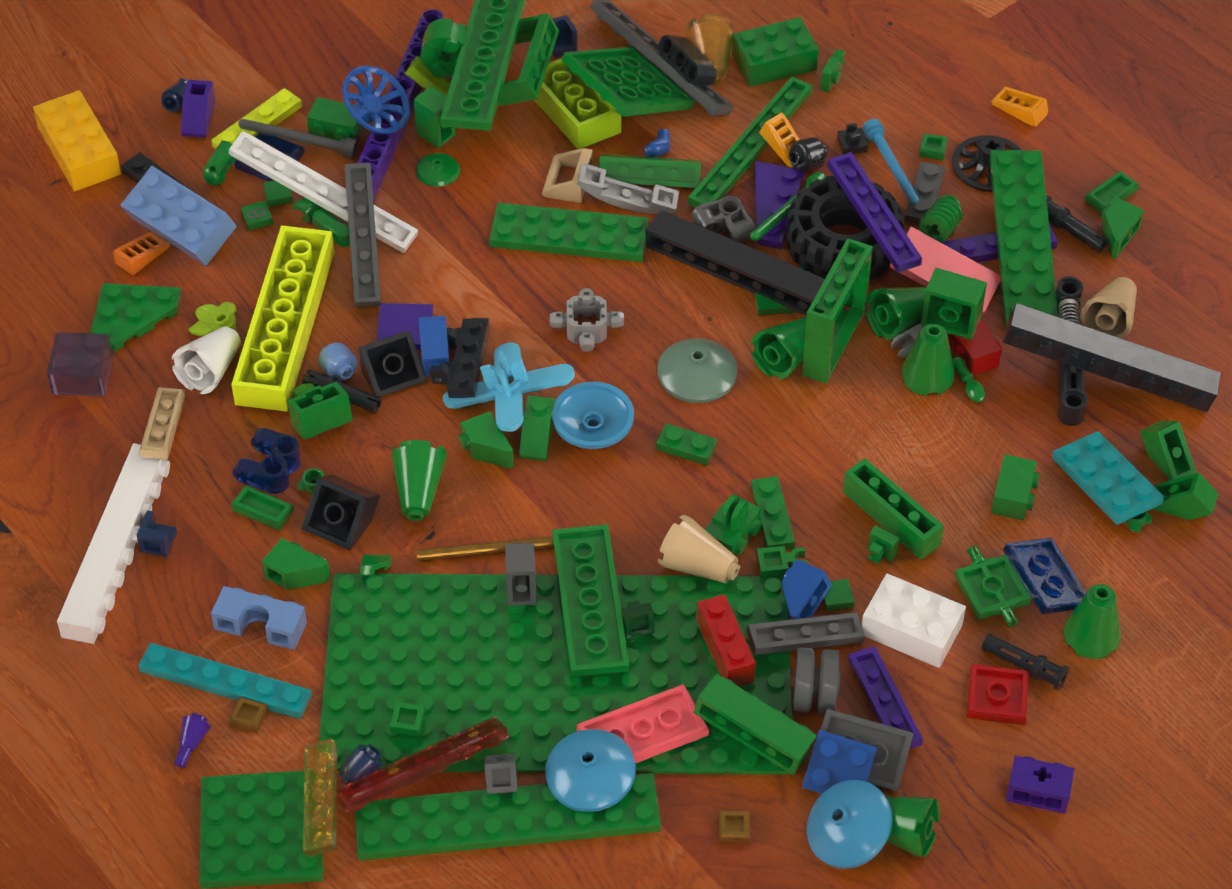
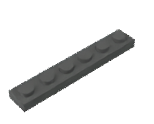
(362, 235)

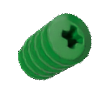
(942, 218)

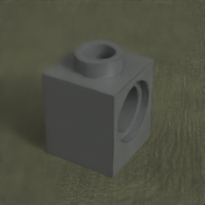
(501, 773)

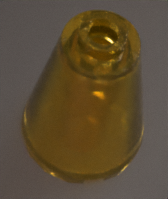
(714, 40)

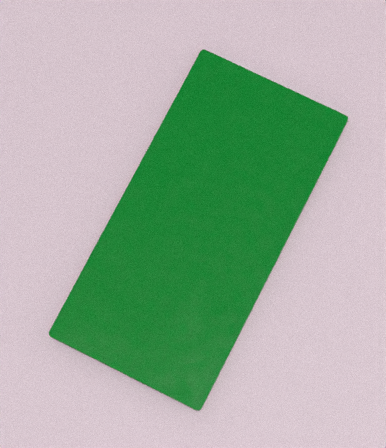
(475, 658)

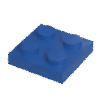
(836, 761)

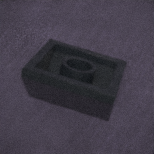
(391, 364)

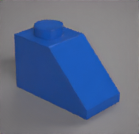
(433, 342)
(804, 589)

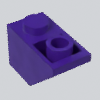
(197, 108)

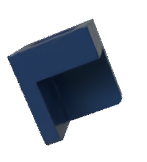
(566, 37)
(155, 537)

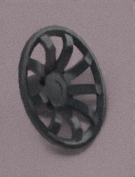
(981, 157)

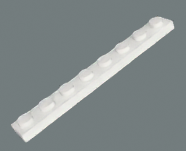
(316, 188)

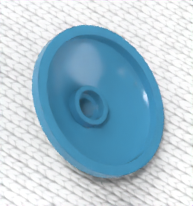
(593, 415)
(595, 783)
(858, 833)

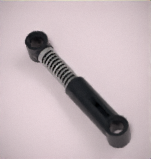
(1071, 400)

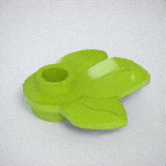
(213, 318)

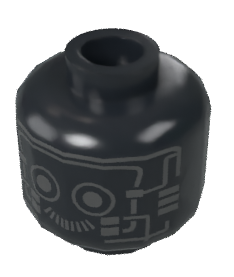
(807, 154)

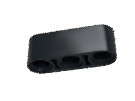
(687, 60)

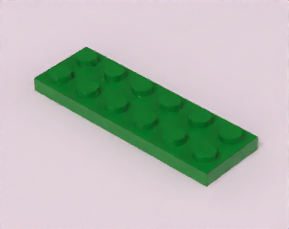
(569, 232)
(590, 601)

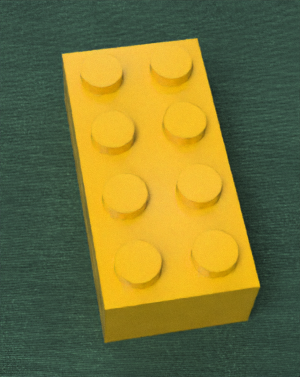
(77, 140)

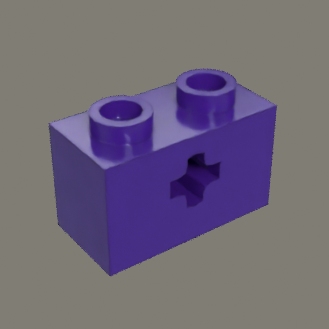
(1040, 784)

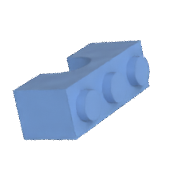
(239, 608)

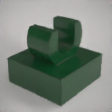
(638, 619)

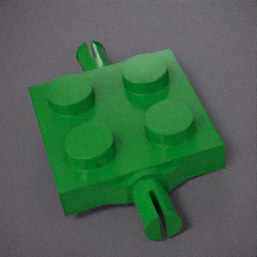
(992, 587)

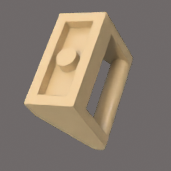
(568, 190)

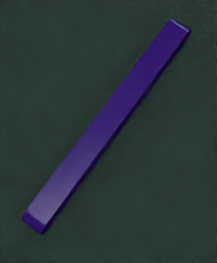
(381, 147)

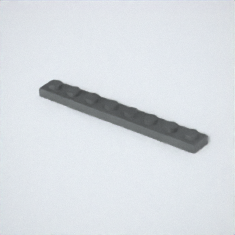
(648, 46)

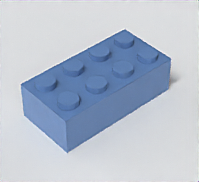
(178, 215)

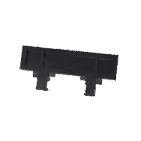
(470, 348)

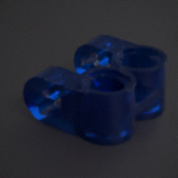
(273, 471)

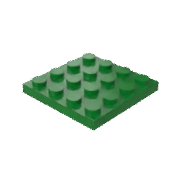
(627, 81)
(254, 831)

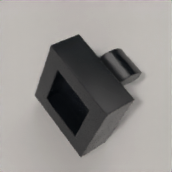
(852, 140)

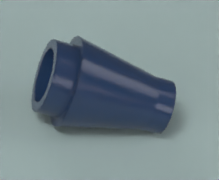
(173, 97)

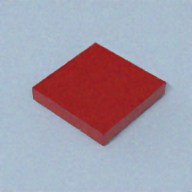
(998, 694)

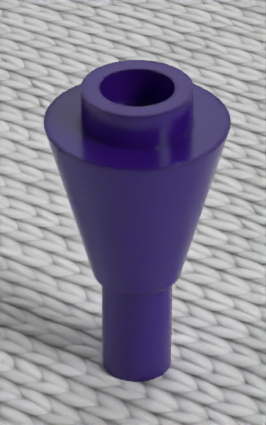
(192, 732)

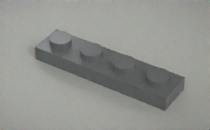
(805, 633)

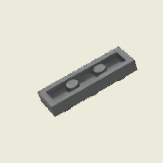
(927, 189)

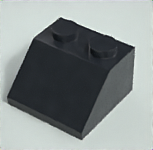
(339, 511)

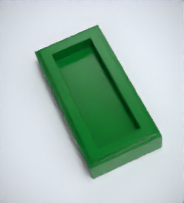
(1115, 187)
(262, 507)

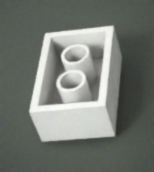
(913, 620)

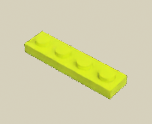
(270, 112)

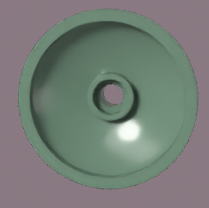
(697, 370)

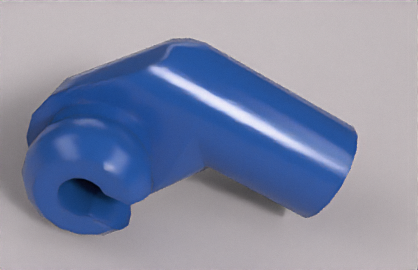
(660, 146)

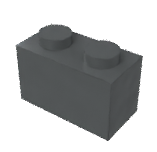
(520, 574)

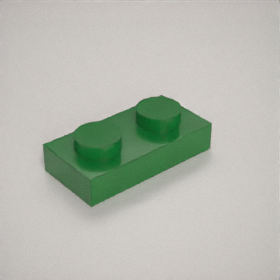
(686, 444)

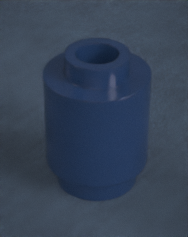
(360, 763)

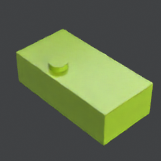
(576, 107)

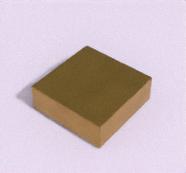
(248, 715)
(734, 827)

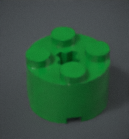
(442, 46)

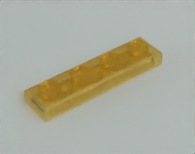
(320, 797)

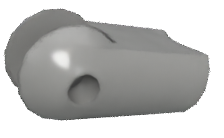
(906, 340)

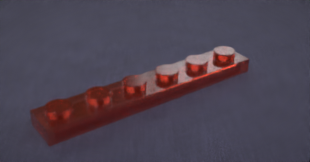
(421, 764)

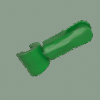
(323, 220)

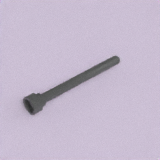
(346, 147)

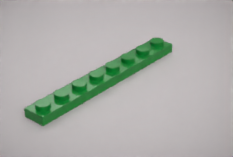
(749, 144)

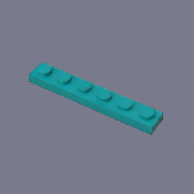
(224, 680)

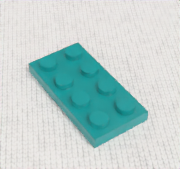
(1107, 477)

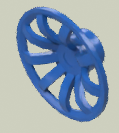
(371, 105)

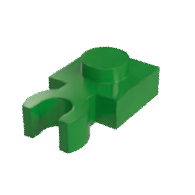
(831, 73)
(776, 561)

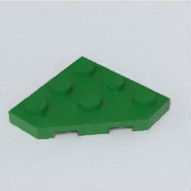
(133, 310)

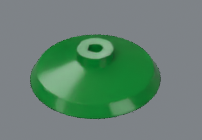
(437, 169)

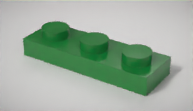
(774, 515)

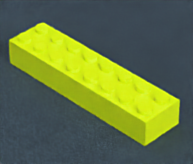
(283, 318)

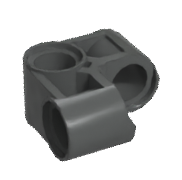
(725, 216)

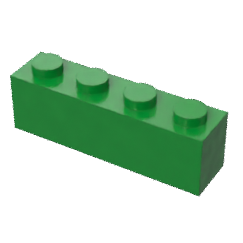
(893, 508)
(755, 724)

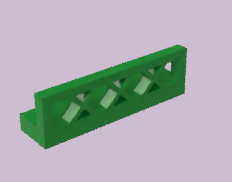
(652, 170)

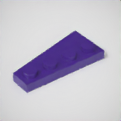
(773, 189)

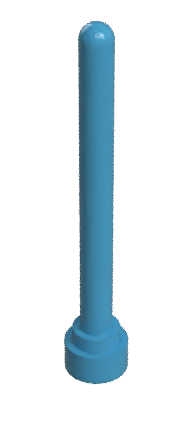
(874, 132)

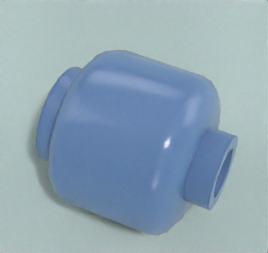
(337, 361)

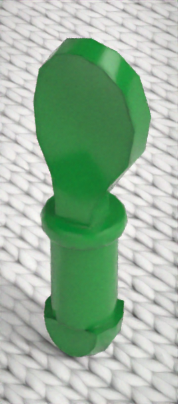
(973, 388)

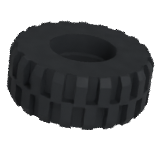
(824, 206)

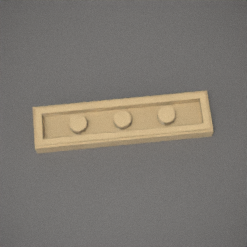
(162, 423)

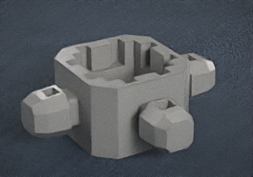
(586, 305)

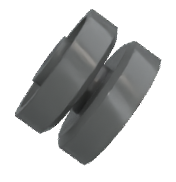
(818, 681)

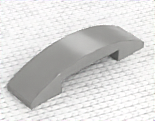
(626, 195)

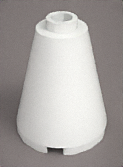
(206, 359)

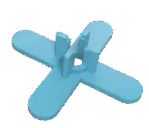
(509, 397)

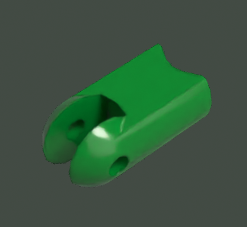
(218, 164)

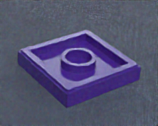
(402, 317)

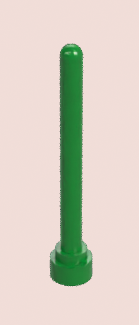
(780, 214)

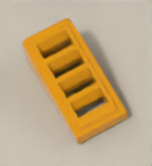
(1030, 108)
(773, 138)

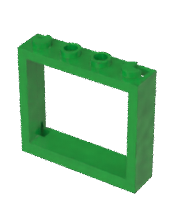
(543, 36)
(832, 328)

